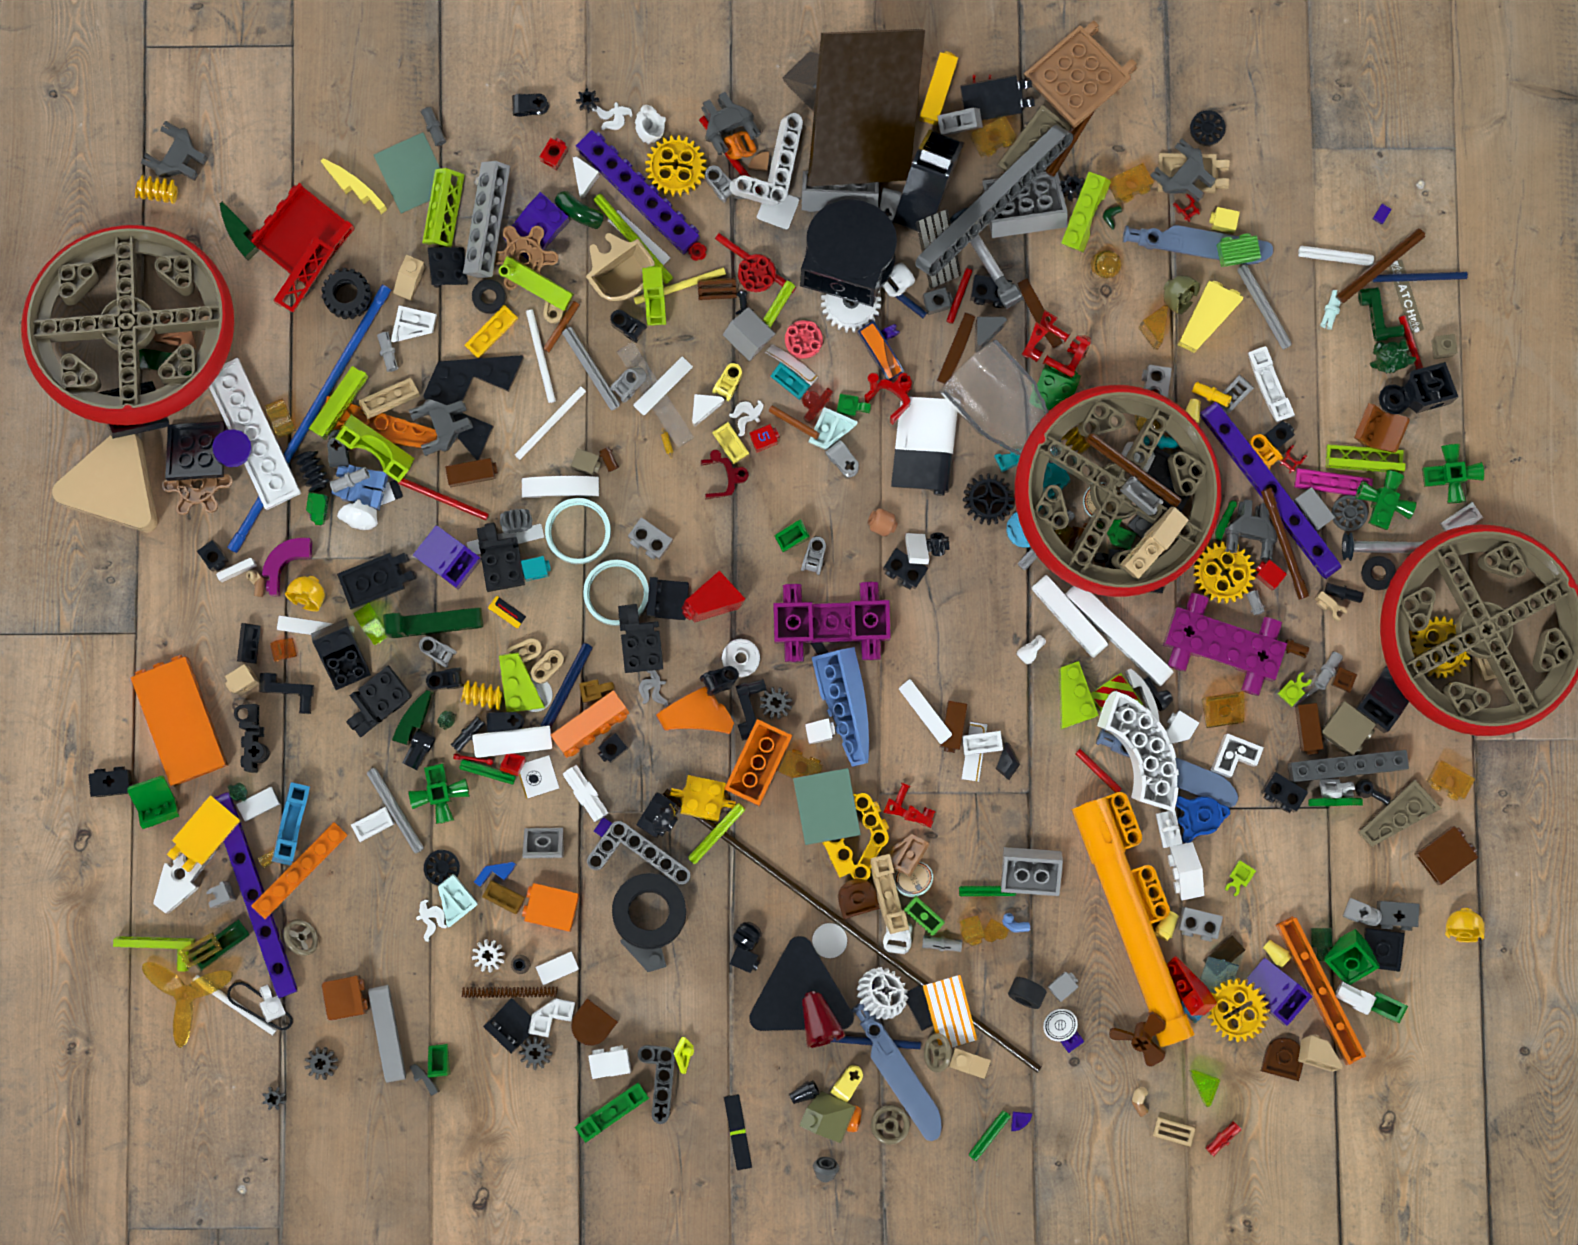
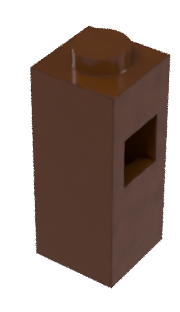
(471, 472)
(954, 721)
(1309, 728)

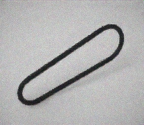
(252, 1013)

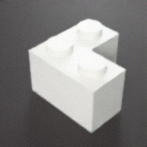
(1233, 750)
(1186, 871)
(610, 1063)

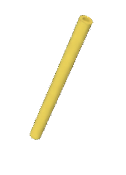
(686, 283)

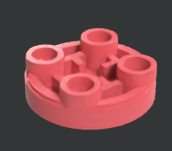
(803, 339)

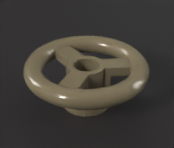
(298, 940)
(940, 1053)
(876, 1126)

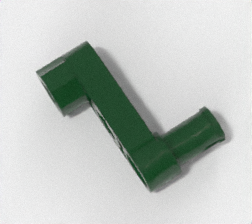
(1372, 297)

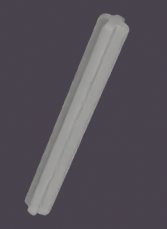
(1264, 306)
(591, 368)
(395, 810)

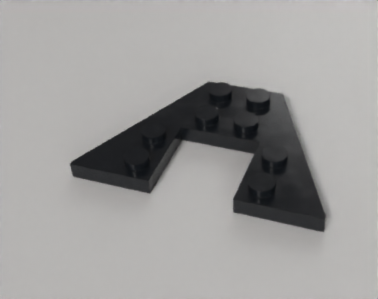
(452, 381)

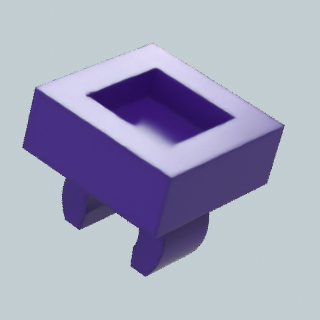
(1073, 1042)

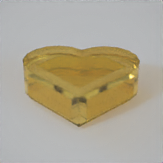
(1065, 534)
(995, 930)

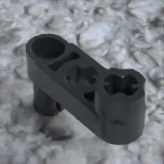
(269, 684)
(744, 691)

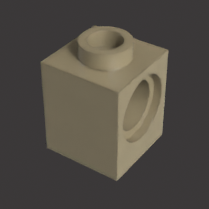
(1444, 346)
(586, 462)

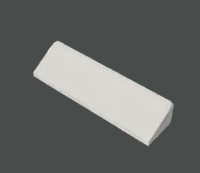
(512, 741)

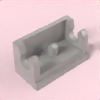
(1141, 495)
(1313, 509)
(223, 893)

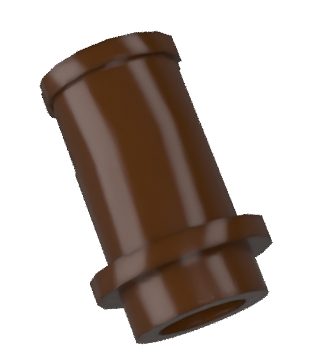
(608, 459)
(1296, 648)

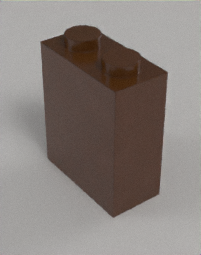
(1446, 855)

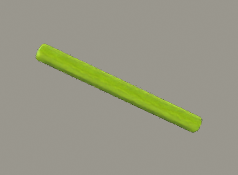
(628, 233)

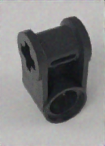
(526, 104)
(628, 326)
(446, 679)
(716, 679)
(501, 721)

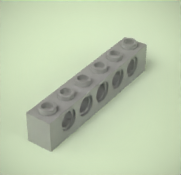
(486, 219)

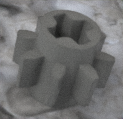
(280, 1098)

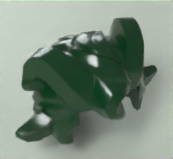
(1391, 356)

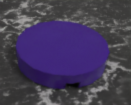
(232, 448)

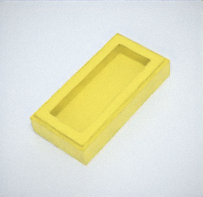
(730, 443)

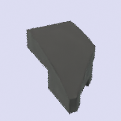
(420, 1074)

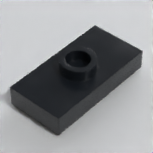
(248, 643)

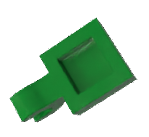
(849, 405)

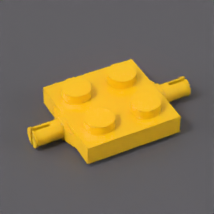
(702, 798)

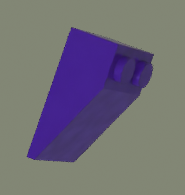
(544, 214)

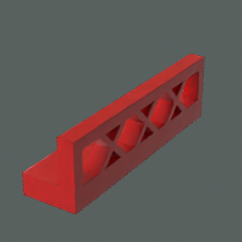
(301, 266)

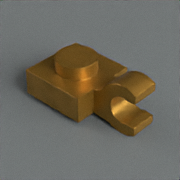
(593, 690)

